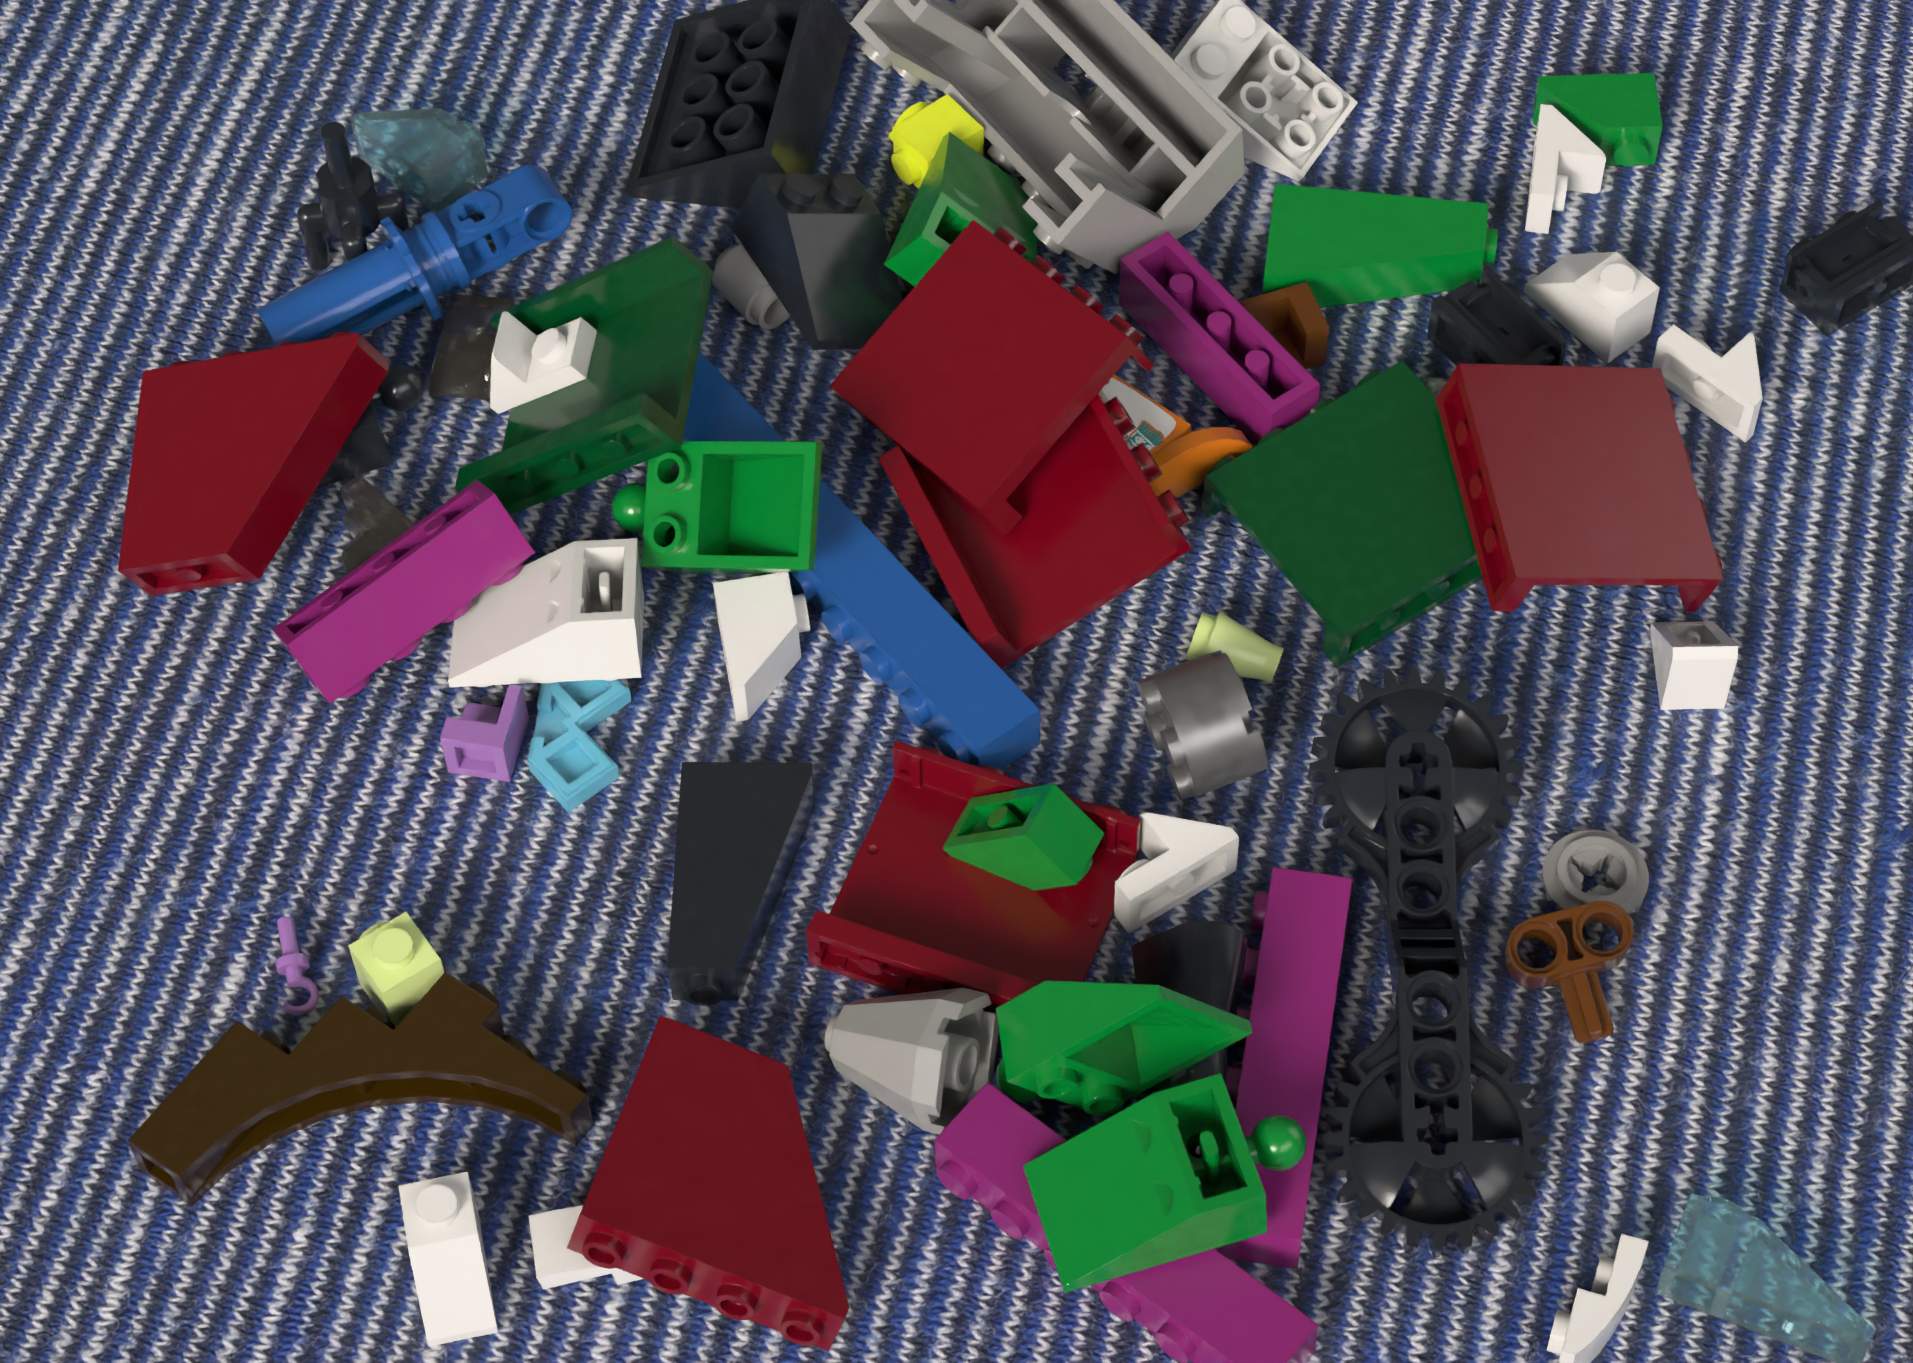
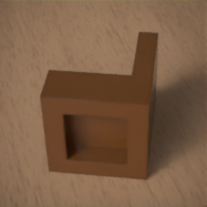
(1294, 322)

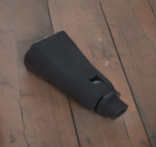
(1201, 963)

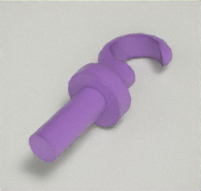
(292, 965)

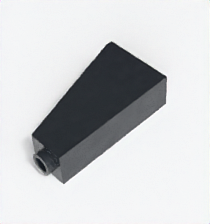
(731, 863)

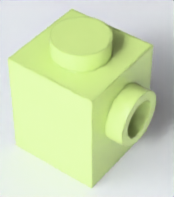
(395, 965)

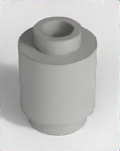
(747, 289)

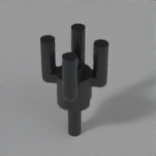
(346, 203)

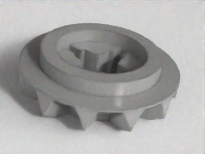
(1586, 853)

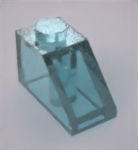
(422, 152)

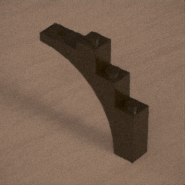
(351, 1060)

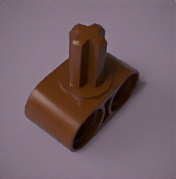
(1574, 963)

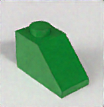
(1611, 109)
(1026, 837)

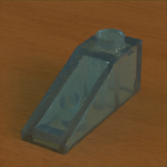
(1751, 1278)

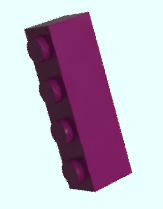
(1214, 339)
(404, 592)

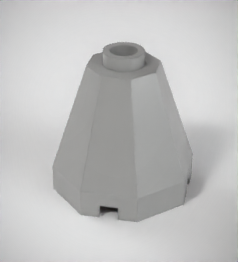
(917, 1051)

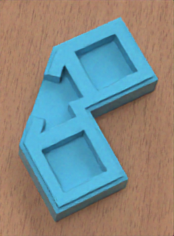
(562, 751)

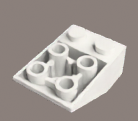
(1264, 86)
(556, 620)

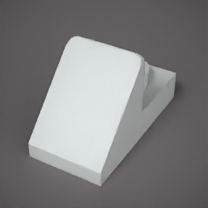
(1560, 163)
(537, 365)
(1717, 386)
(1182, 862)

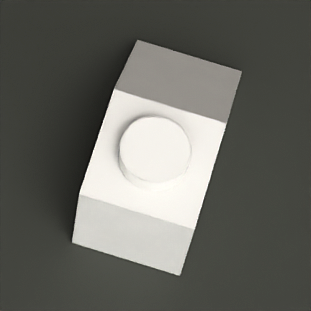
(1598, 300)
(759, 635)
(448, 1258)

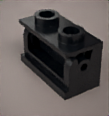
(1849, 268)
(1492, 326)

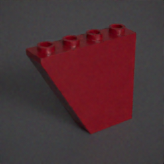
(235, 455)
(716, 1189)

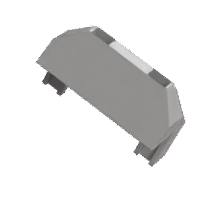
(1116, 166)

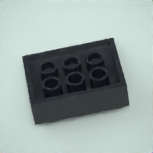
(739, 99)

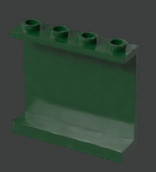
(636, 386)
(1357, 509)

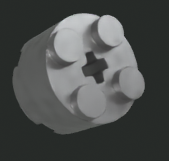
(1202, 724)

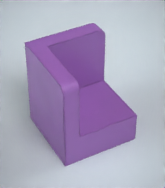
(486, 737)

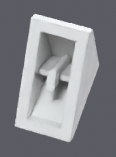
(1692, 664)

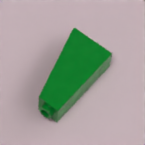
(1374, 244)

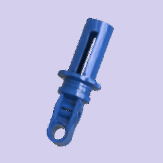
(424, 260)

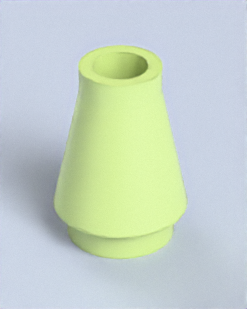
(1248, 652)

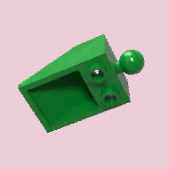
(952, 194)
(727, 508)
(1104, 1041)
(1137, 1196)

